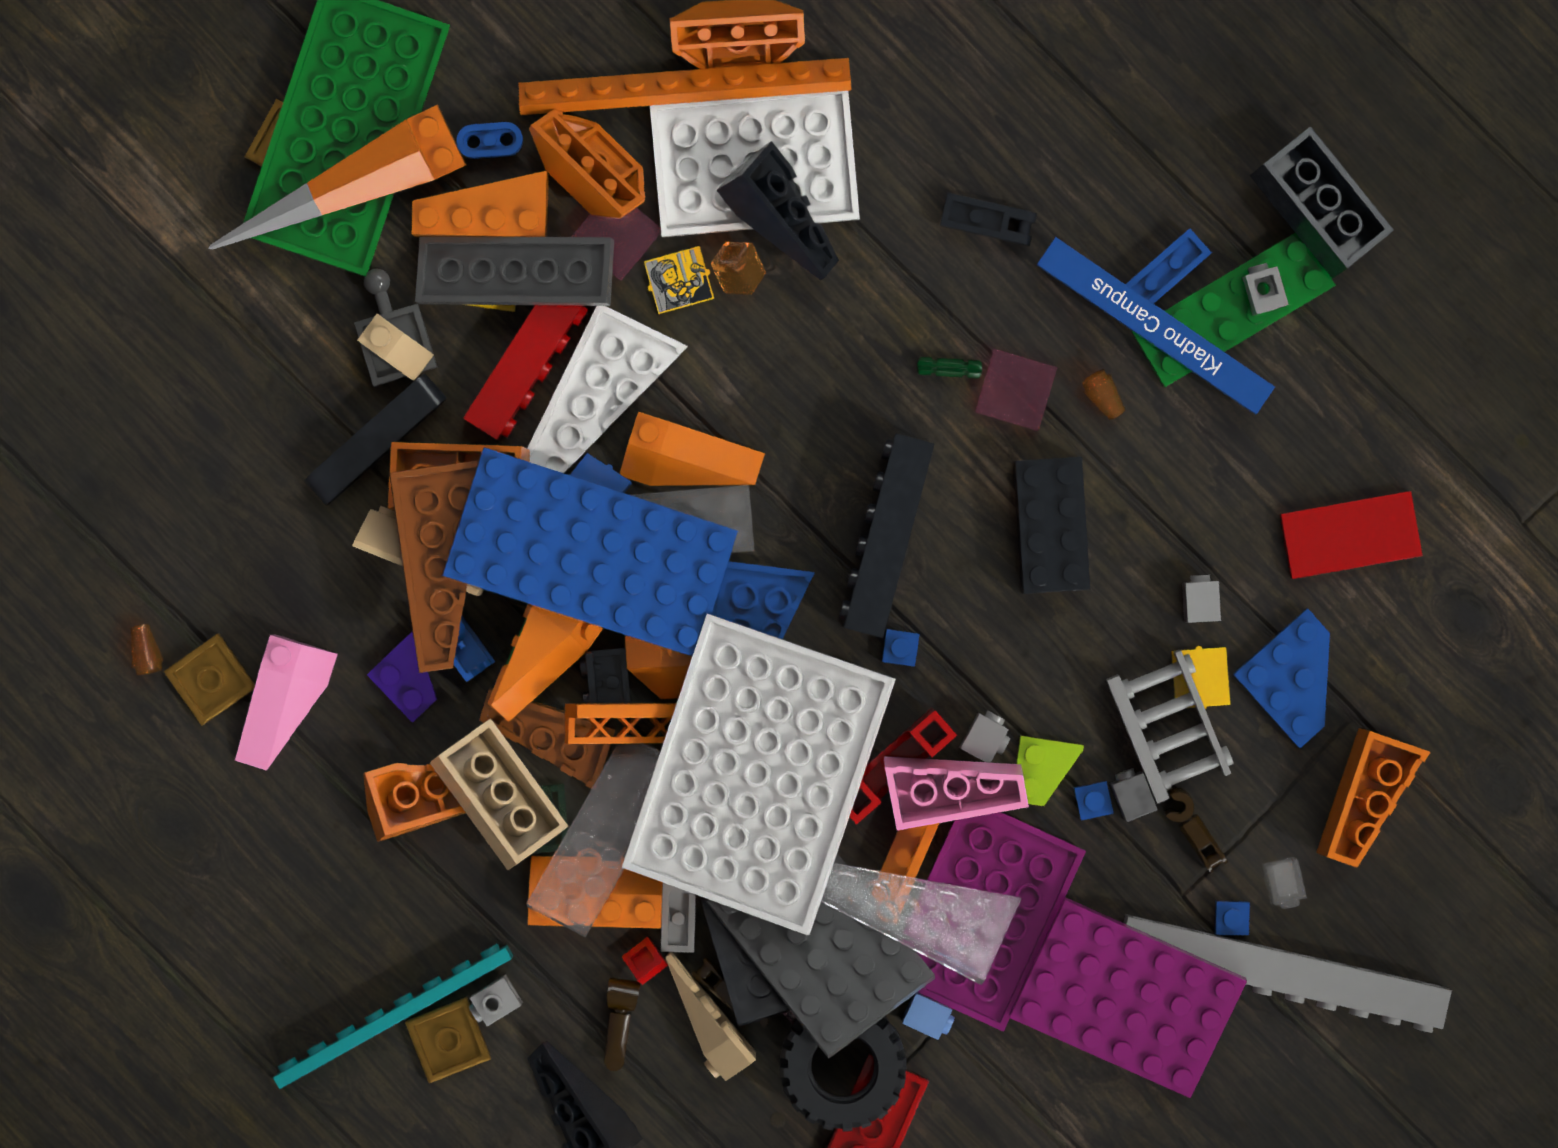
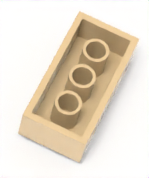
(499, 794)

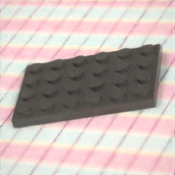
(835, 977)

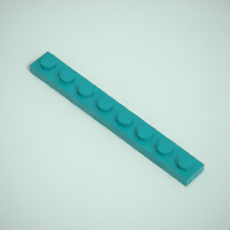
(380, 1021)

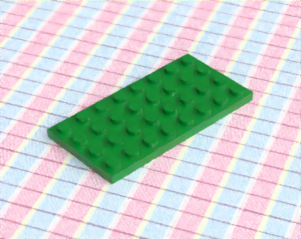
(353, 81)

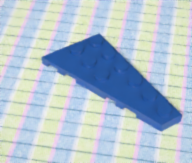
(761, 596)

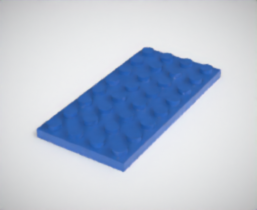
(589, 552)

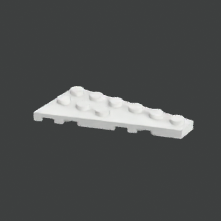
(603, 379)

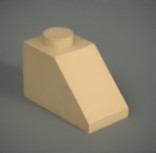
(395, 347)

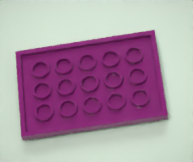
(1012, 860)
(1127, 997)

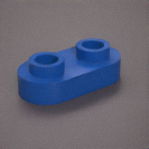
(490, 140)

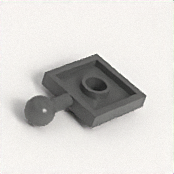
(406, 319)

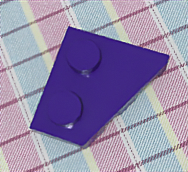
(401, 682)

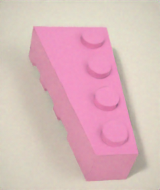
(951, 790)

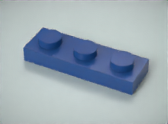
(1169, 267)

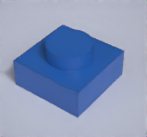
(900, 647)
(1093, 800)
(1232, 917)

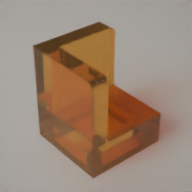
(738, 268)

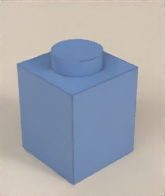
(928, 1016)

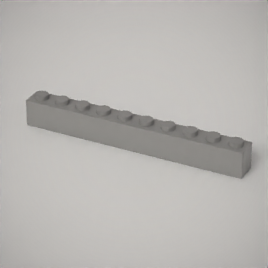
(1312, 977)

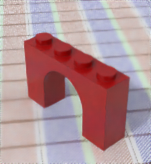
(919, 740)

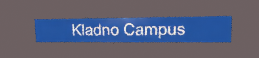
(1155, 326)

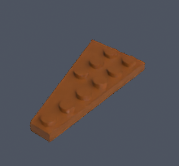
(427, 516)

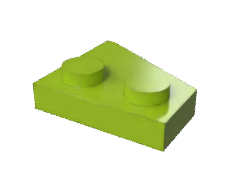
(1045, 765)

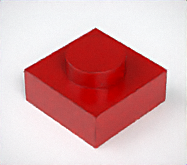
(645, 960)

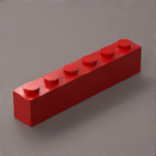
(522, 366)

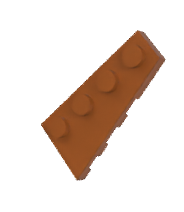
(543, 732)

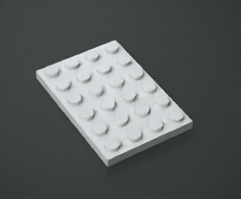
(708, 140)

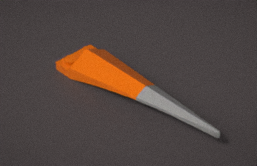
(397, 160)

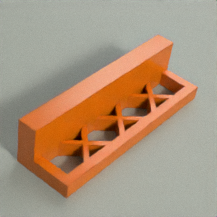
(620, 711)
(908, 850)

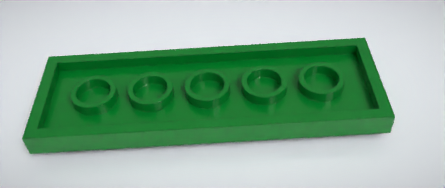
(1223, 310)

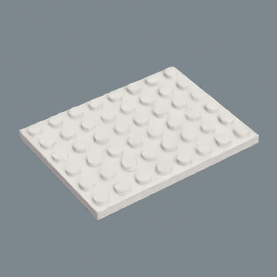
(758, 773)

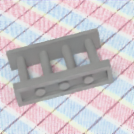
(1149, 751)

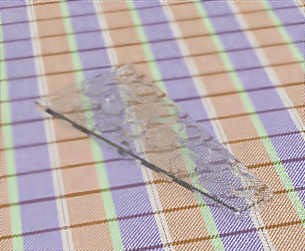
(936, 919)

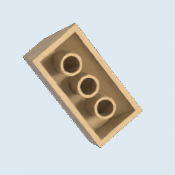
(381, 539)

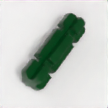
(949, 367)

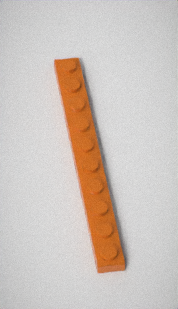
(685, 86)

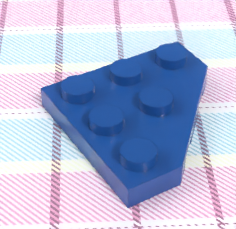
(1291, 677)

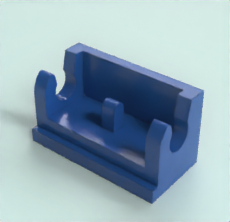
(470, 654)

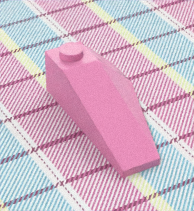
(284, 692)

